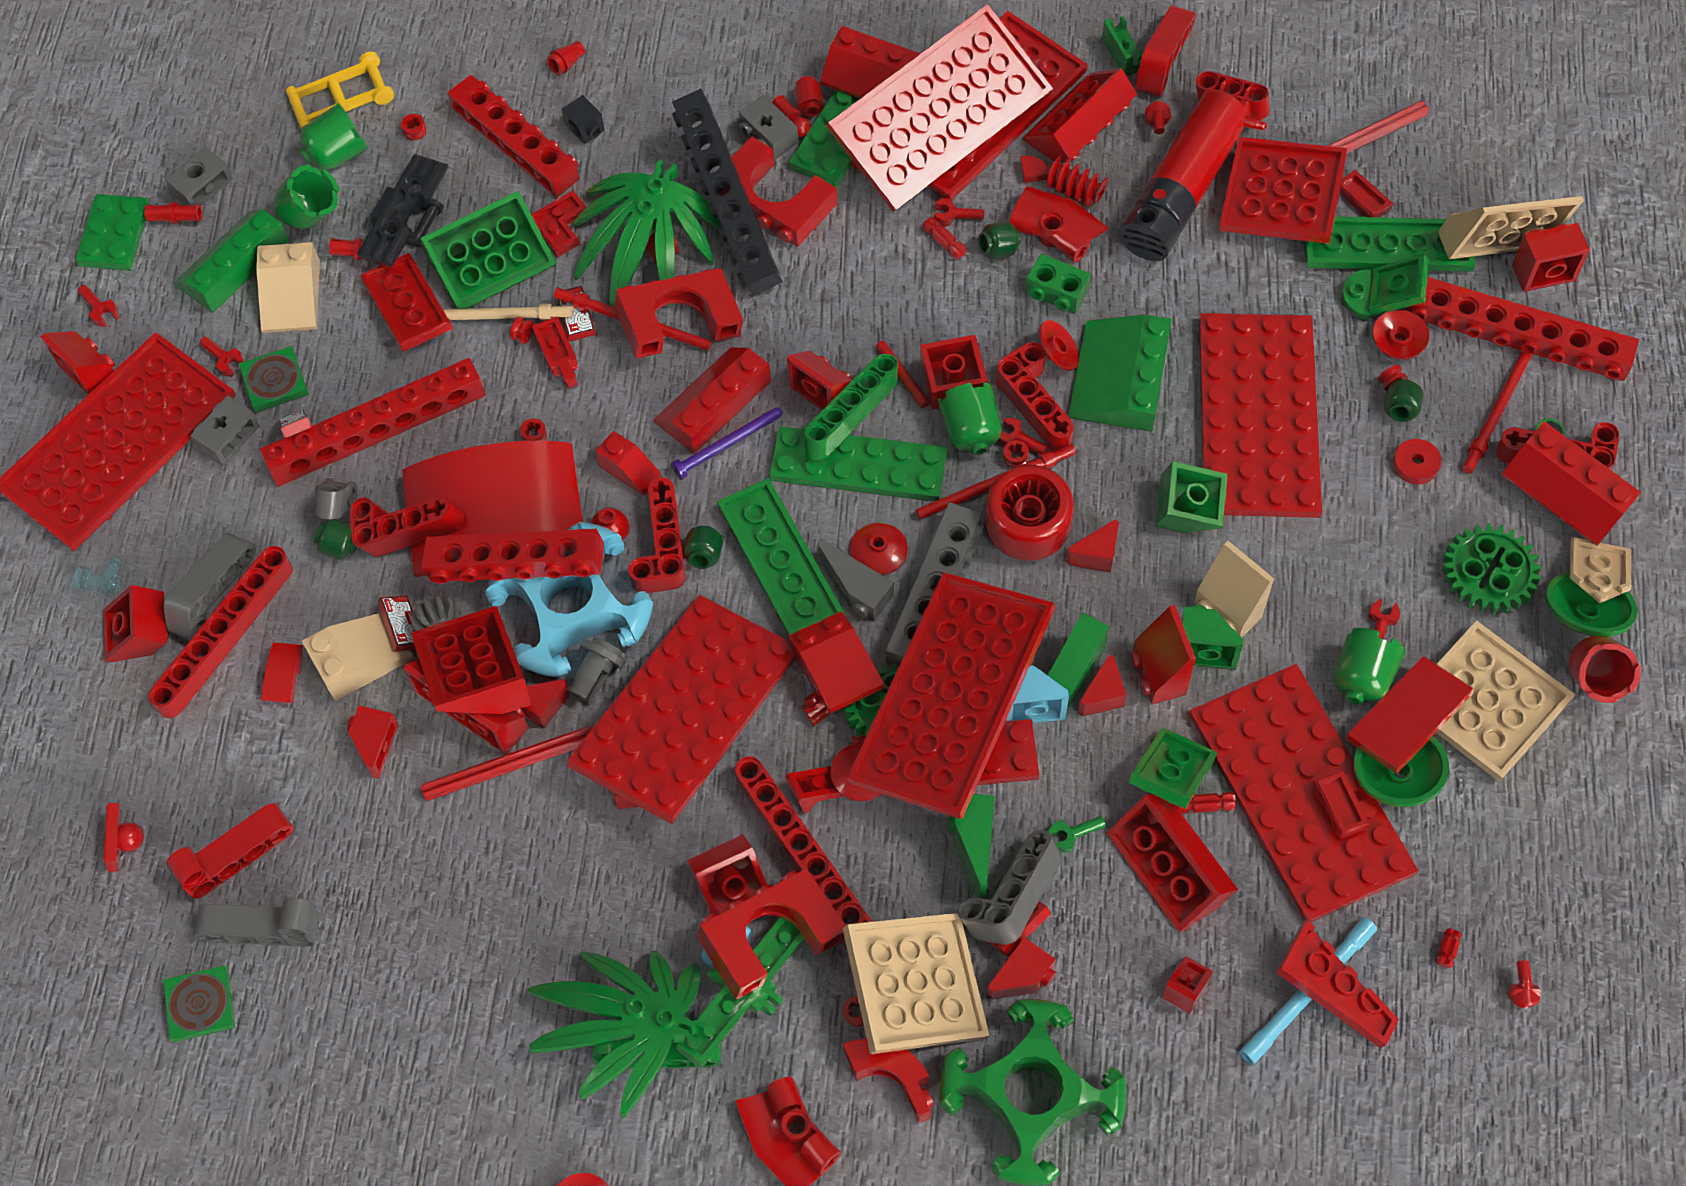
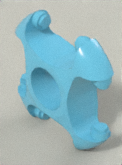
(564, 630)

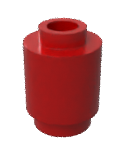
(808, 96)

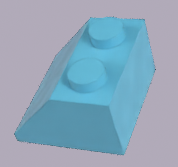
(1039, 699)

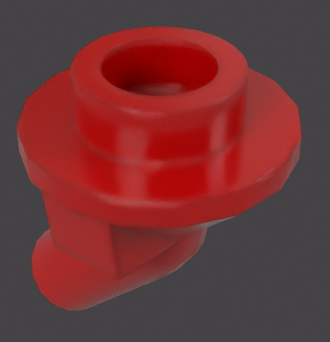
(1158, 115)
(1525, 993)

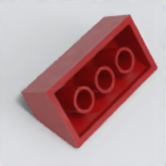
(861, 62)
(1082, 114)
(715, 397)
(1570, 483)
(498, 730)
(1171, 861)

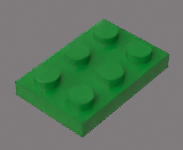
(112, 232)
(1173, 768)

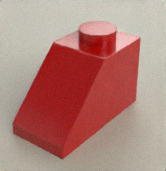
(626, 462)
(372, 735)
(1023, 972)

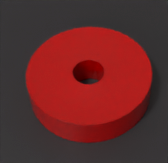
(1422, 451)

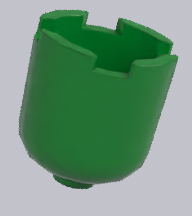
(331, 139)
(306, 197)
(971, 418)
(1367, 666)

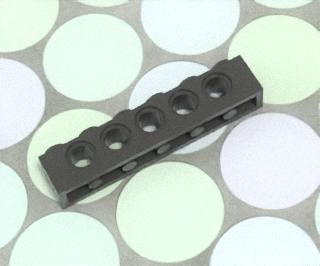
(955, 523)

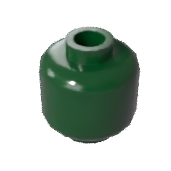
(999, 240)
(1403, 400)
(334, 539)
(703, 547)

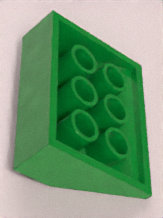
(487, 251)
(1121, 371)

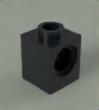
(583, 119)

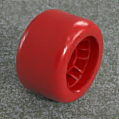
(1029, 512)

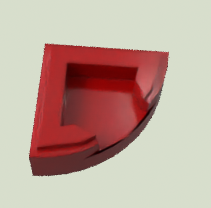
(1033, 169)

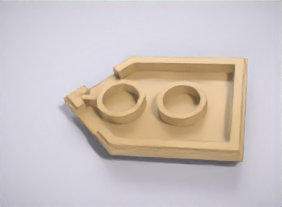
(1600, 569)

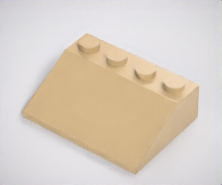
(1502, 227)

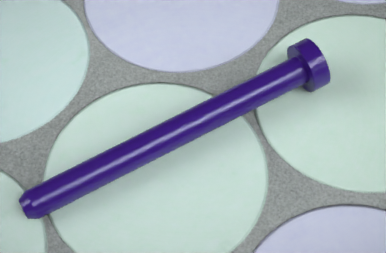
(681, 468)

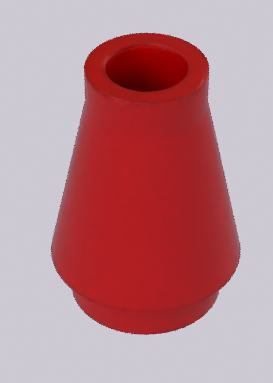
(563, 58)

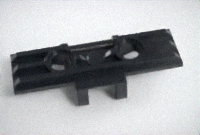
(396, 207)

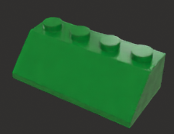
(231, 259)

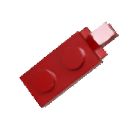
(557, 350)

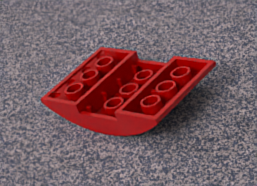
(500, 488)

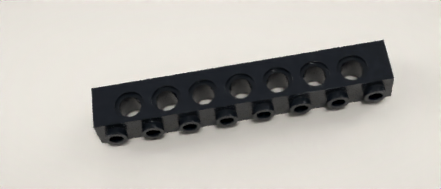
(764, 272)

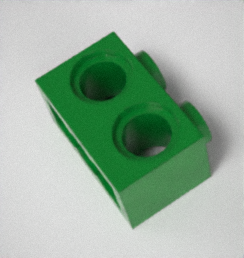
(1059, 279)

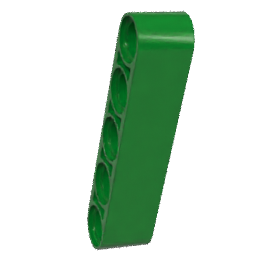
(851, 406)

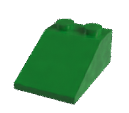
(973, 840)

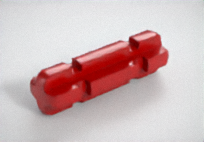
(944, 238)
(1210, 802)

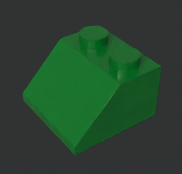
(1191, 498)
(1211, 638)

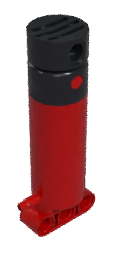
(1193, 161)

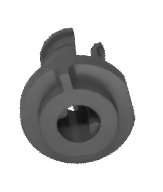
(595, 667)

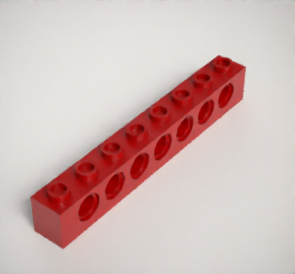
(1535, 327)
(373, 422)

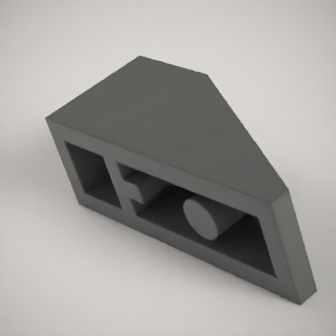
(860, 585)

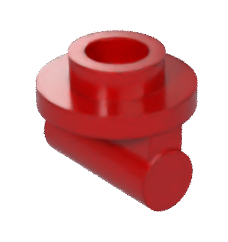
(815, 709)

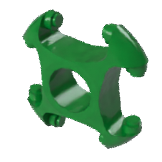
(1029, 1130)

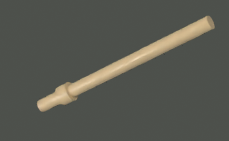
(543, 312)

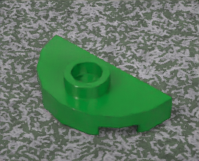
(1357, 294)

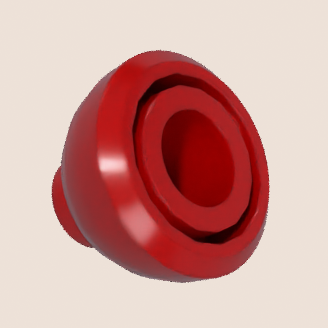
(612, 519)

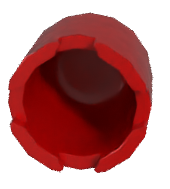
(1604, 668)

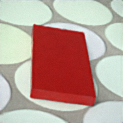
(406, 302)
(1409, 714)

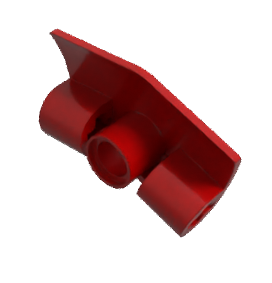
(1073, 226)
(789, 1156)

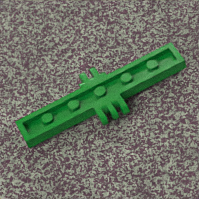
(725, 1011)

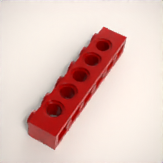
(514, 135)
(464, 555)

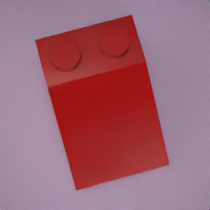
(1164, 658)
(835, 661)

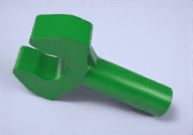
(1074, 832)

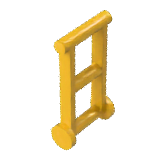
(367, 63)

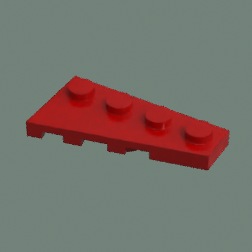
(1325, 979)

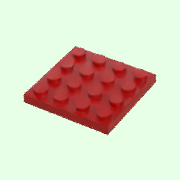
(1283, 190)

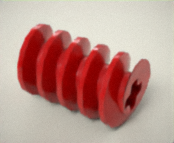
(1075, 183)

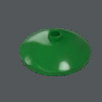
(1584, 614)
(1422, 781)

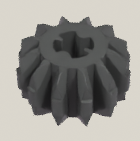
(434, 612)

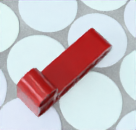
(1164, 49)
(1056, 427)
(1605, 452)
(384, 533)
(664, 533)
(230, 852)

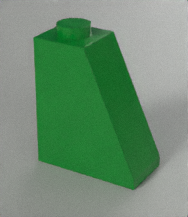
(1080, 654)

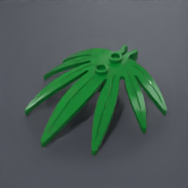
(649, 204)
(647, 1015)

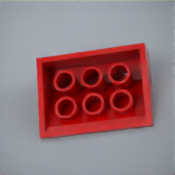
(471, 665)

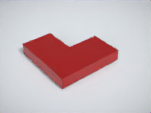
(554, 222)

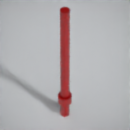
(583, 302)
(1480, 444)
(1046, 459)

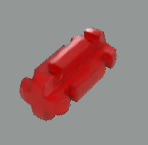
(1448, 948)

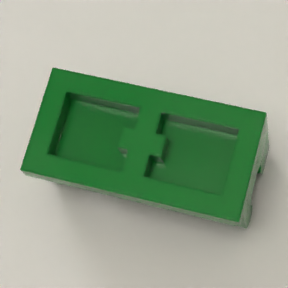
(1122, 46)

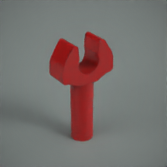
(953, 212)
(99, 307)
(223, 357)
(1015, 426)
(1382, 620)

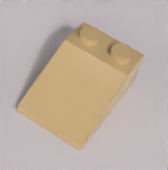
(288, 287)
(1235, 589)
(354, 654)

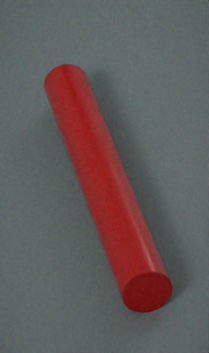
(905, 377)

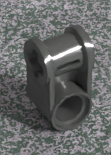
(334, 498)

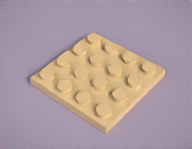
(1508, 705)
(915, 982)

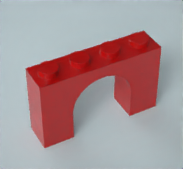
(789, 219)
(703, 291)
(795, 899)

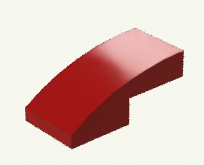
(281, 672)

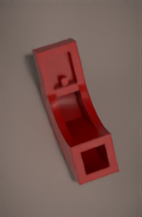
(896, 1065)

